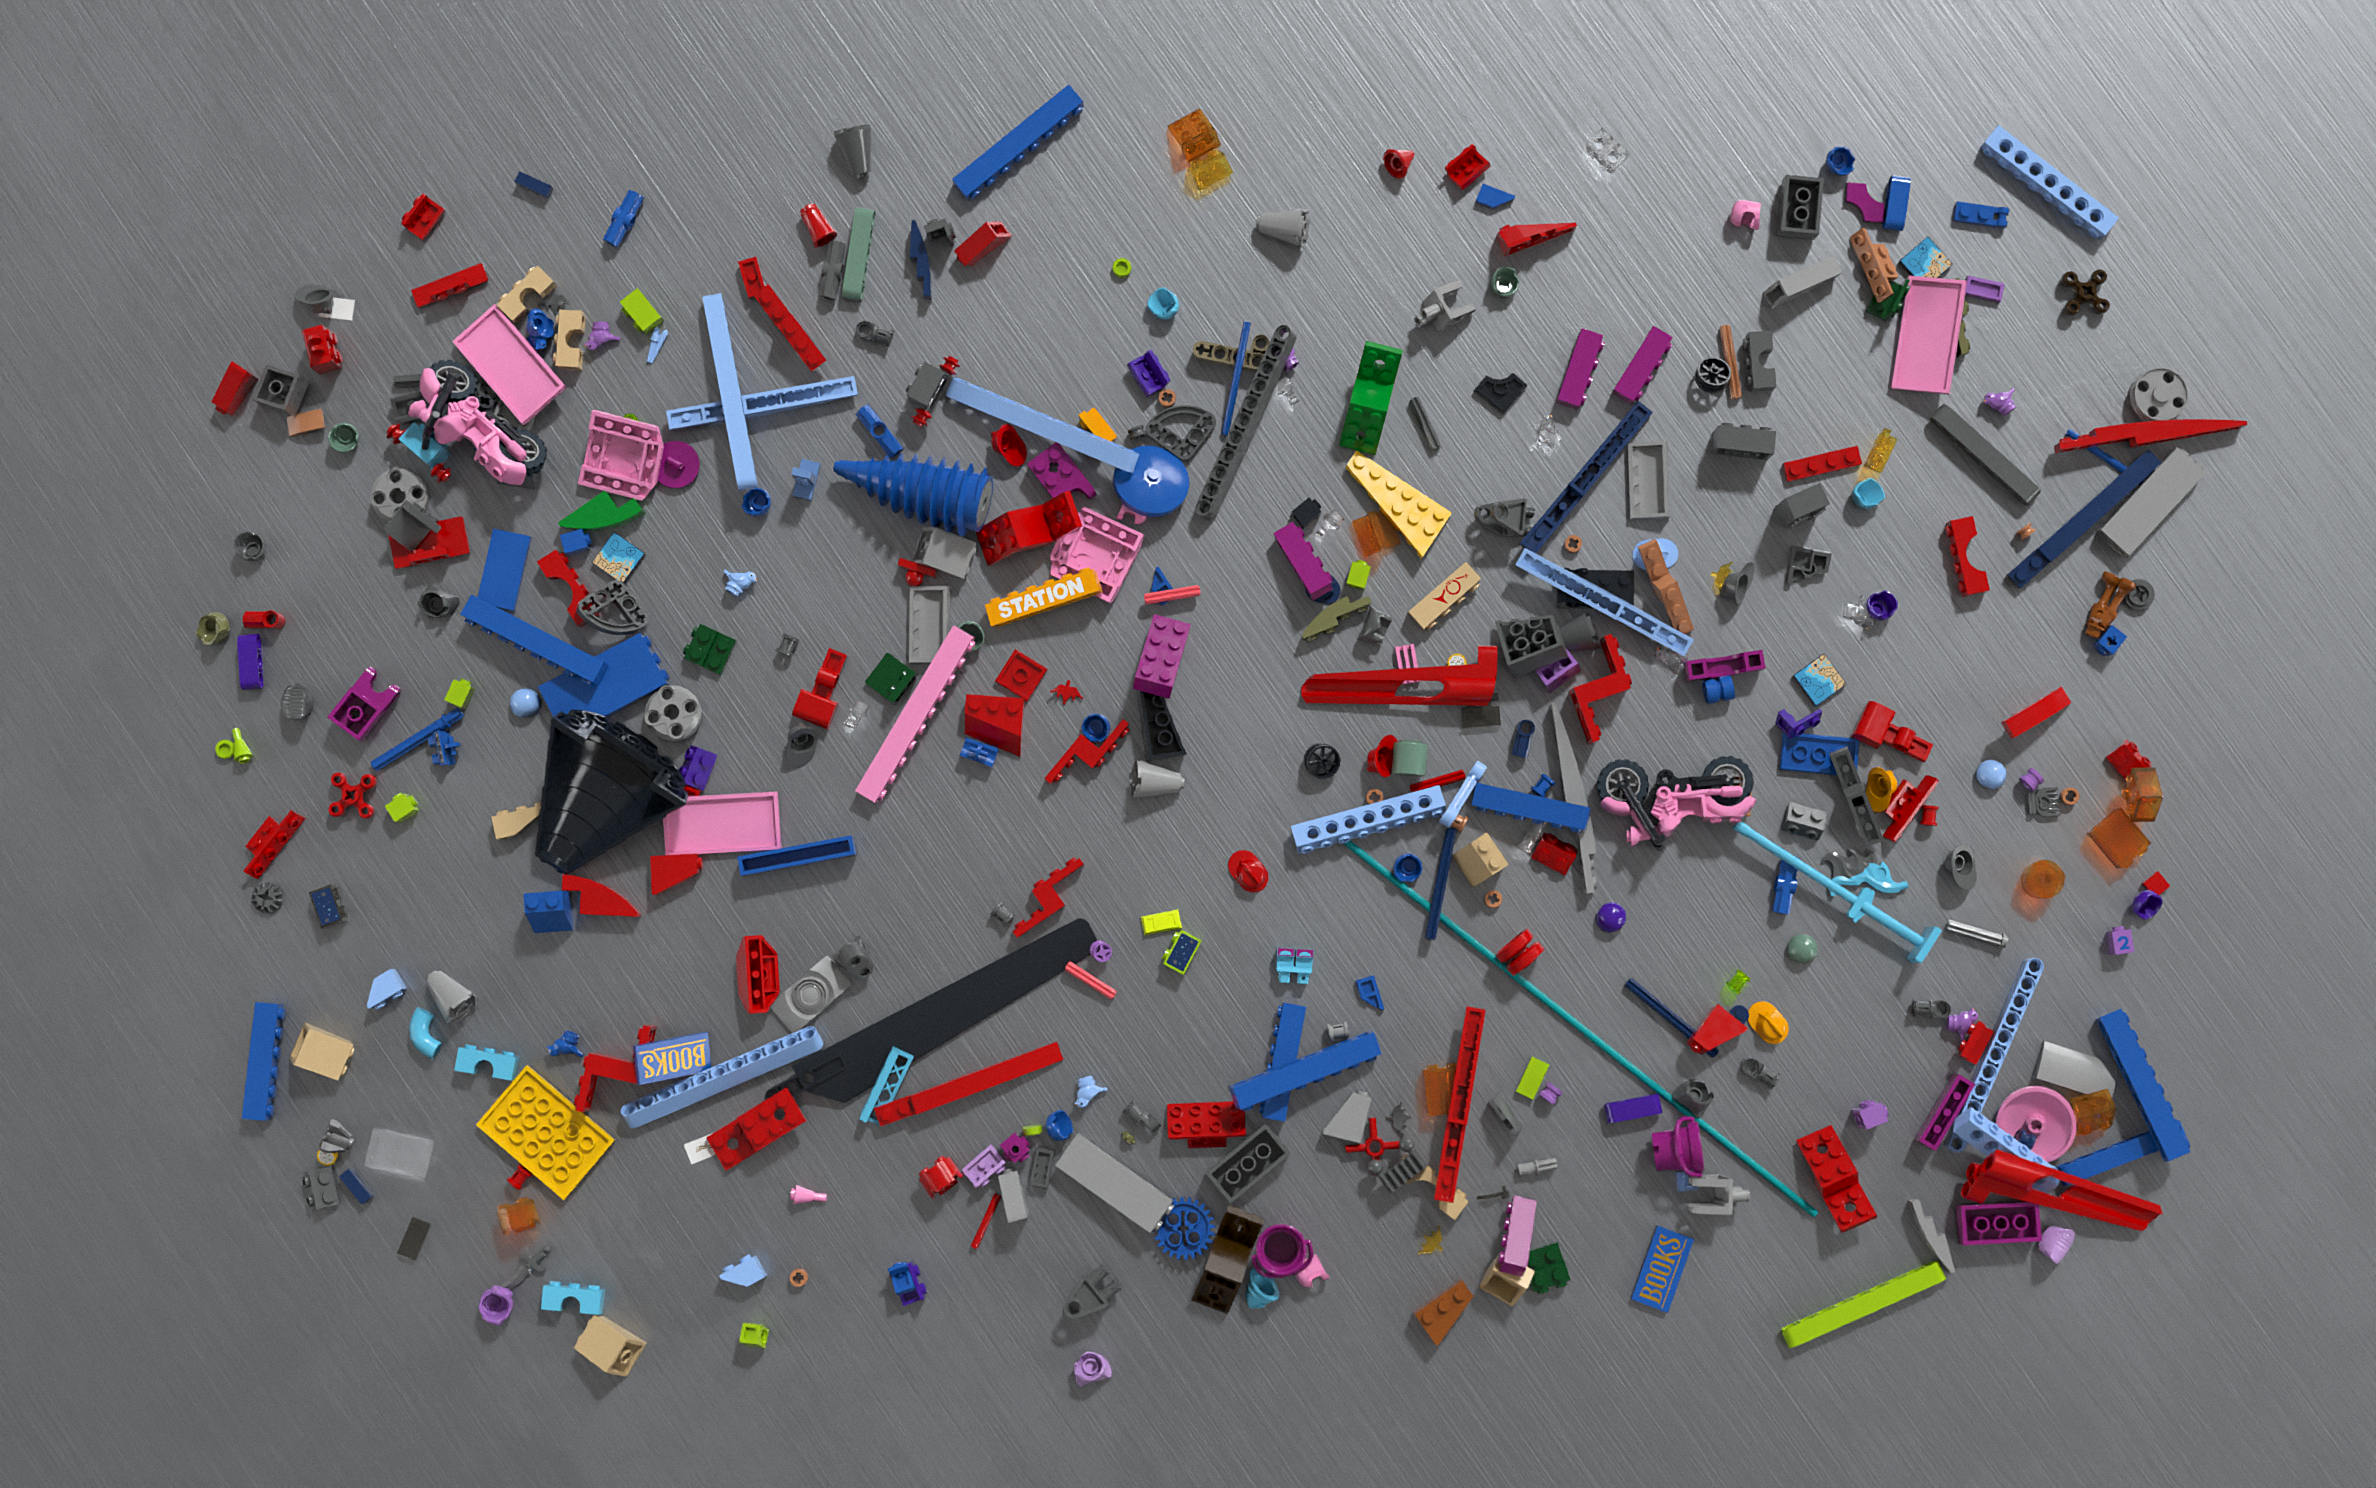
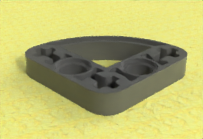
(1179, 442)
(616, 598)

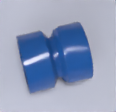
(1722, 688)

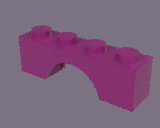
(1723, 666)

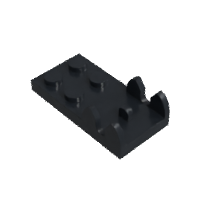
(1613, 581)

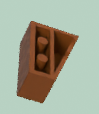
(1443, 1310)

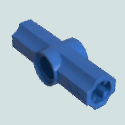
(623, 218)
(887, 439)
(1784, 888)

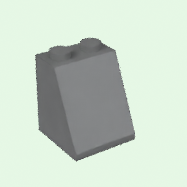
(944, 552)

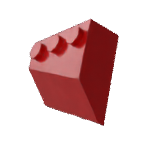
(995, 721)

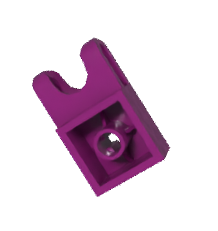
(1065, 479)
(363, 698)

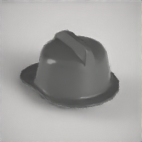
(316, 298)
(1737, 583)
(800, 745)
(1962, 866)

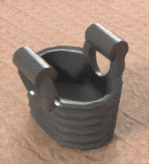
(855, 958)

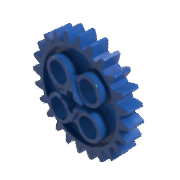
(1202, 1227)

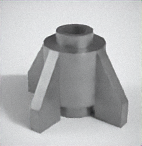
(335, 1139)

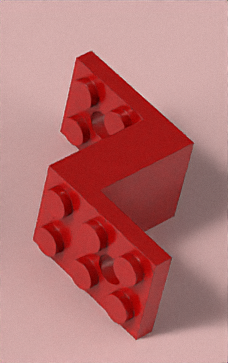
(1028, 528)
(1600, 689)
(610, 1067)

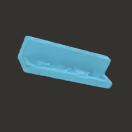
(881, 1080)

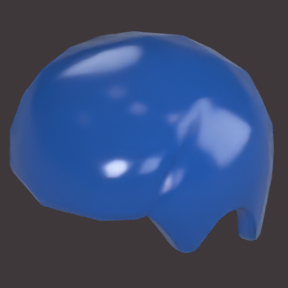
(1840, 161)
(756, 502)
(1096, 727)
(1407, 867)
(1059, 1125)

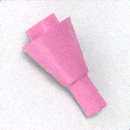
(803, 1195)

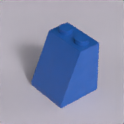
(549, 911)

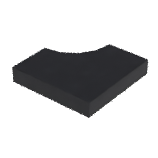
(1500, 392)

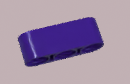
(250, 661)
(1633, 1108)

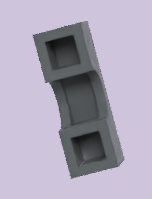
(1759, 377)

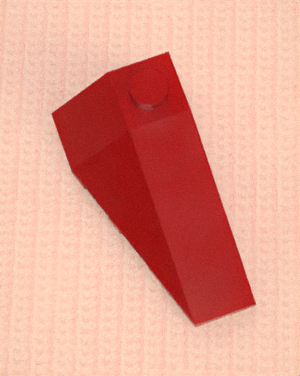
(1525, 236)

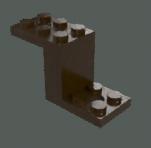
(1228, 1259)

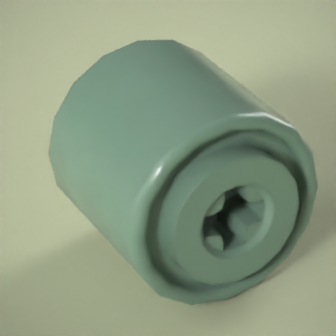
(1409, 758)

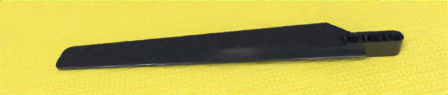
(919, 1028)

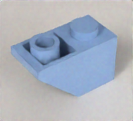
(385, 987)
(745, 1273)

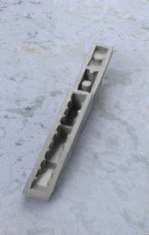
(1574, 793)

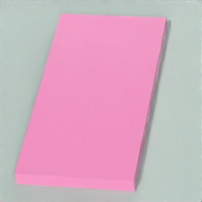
(1929, 335)
(509, 364)
(724, 824)

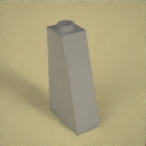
(1802, 281)

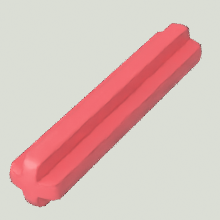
(1172, 594)
(1090, 980)

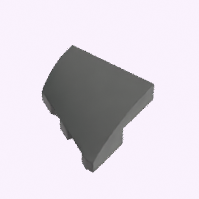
(1806, 563)
(1507, 1113)

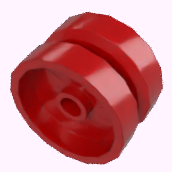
(1521, 954)

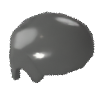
(249, 546)

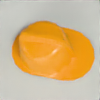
(1879, 788)
(1768, 1022)

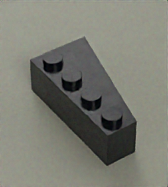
(1158, 728)

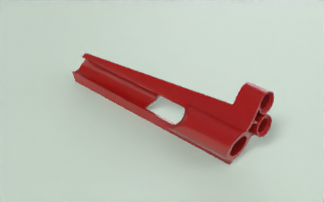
(1462, 684)
(2014, 1178)

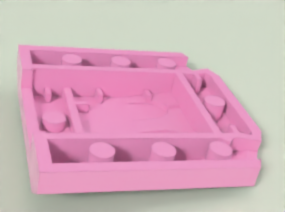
(621, 456)
(1101, 546)

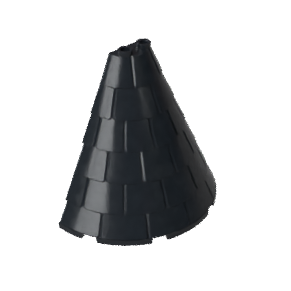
(579, 804)

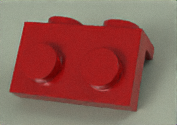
(1466, 167)
(422, 216)
(2127, 757)
(1554, 853)
(1976, 1042)

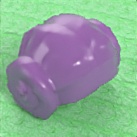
(496, 1305)

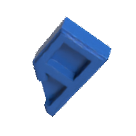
(1369, 991)

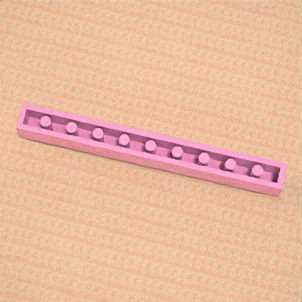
(915, 713)

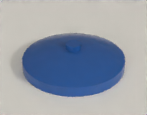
(1156, 484)

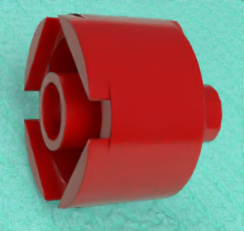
(940, 1177)

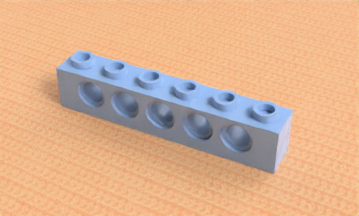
(1988, 1137)

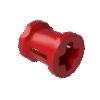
(1929, 815)
(519, 1177)

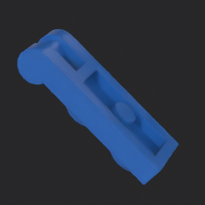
(1980, 214)

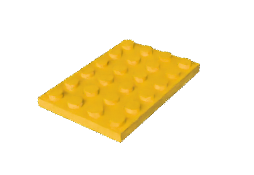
(545, 1132)

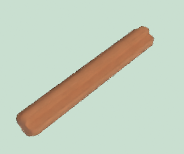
(1729, 356)

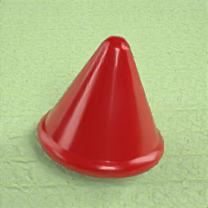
(1398, 162)

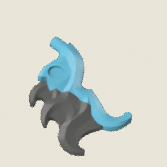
(1862, 869)

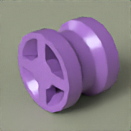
(2031, 779)
(1103, 954)
(1550, 1093)

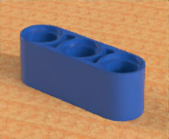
(1896, 203)

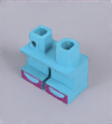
(1285, 964)

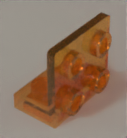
(1194, 135)
(2093, 1111)

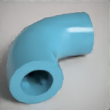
(420, 1033)

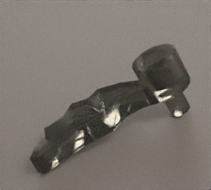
(1504, 1194)

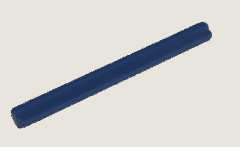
(1440, 884)
(1664, 1011)

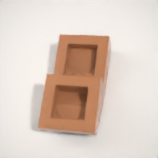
(306, 422)

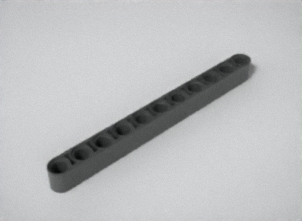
(1245, 412)

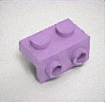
(983, 1166)

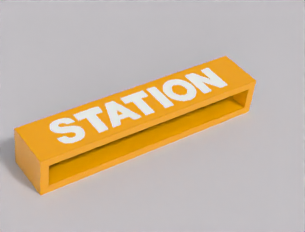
(1043, 598)

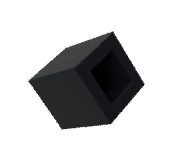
(1306, 512)

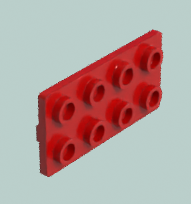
(447, 543)
(1205, 1123)

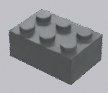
(1800, 207)
(1743, 441)
(1802, 506)

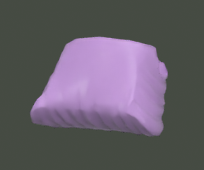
(2056, 1243)
(1091, 1368)

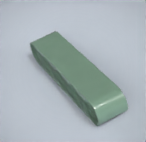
(858, 253)

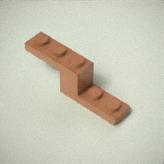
(1665, 586)

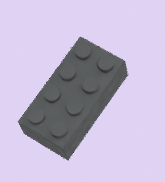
(1247, 1163)

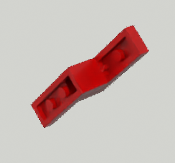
(789, 327)
(1087, 752)
(1047, 896)

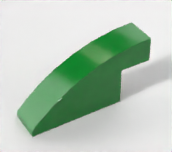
(601, 514)

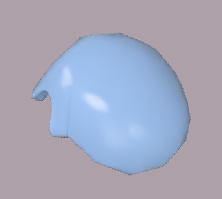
(525, 703)
(1991, 774)

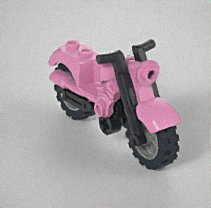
(460, 415)
(1705, 796)

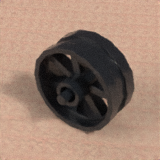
(1712, 375)
(1322, 760)

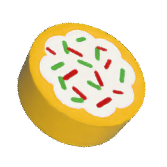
(1456, 659)
(327, 1158)

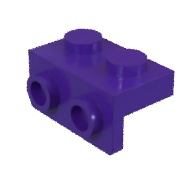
(1149, 373)
(697, 766)
(919, 1293)

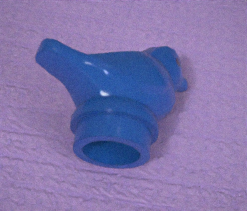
(565, 1045)

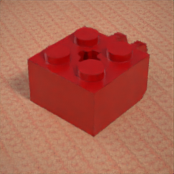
(322, 349)

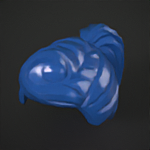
(539, 328)

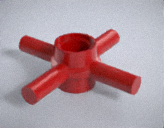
(1373, 1137)

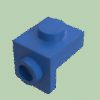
(901, 1278)

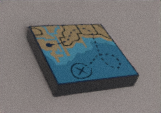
(1926, 260)
(618, 558)
(1819, 679)

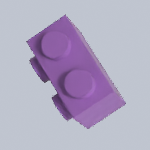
(1870, 1114)

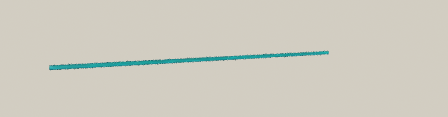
(1584, 1030)

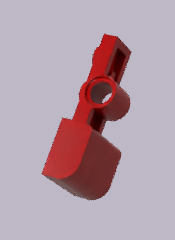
(816, 705)
(1876, 727)

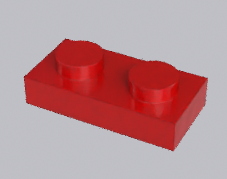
(751, 276)

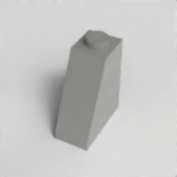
(1350, 1118)
(1013, 1195)

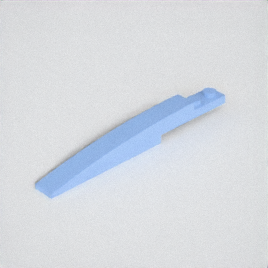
(765, 403)
(1604, 601)

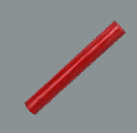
(985, 1221)

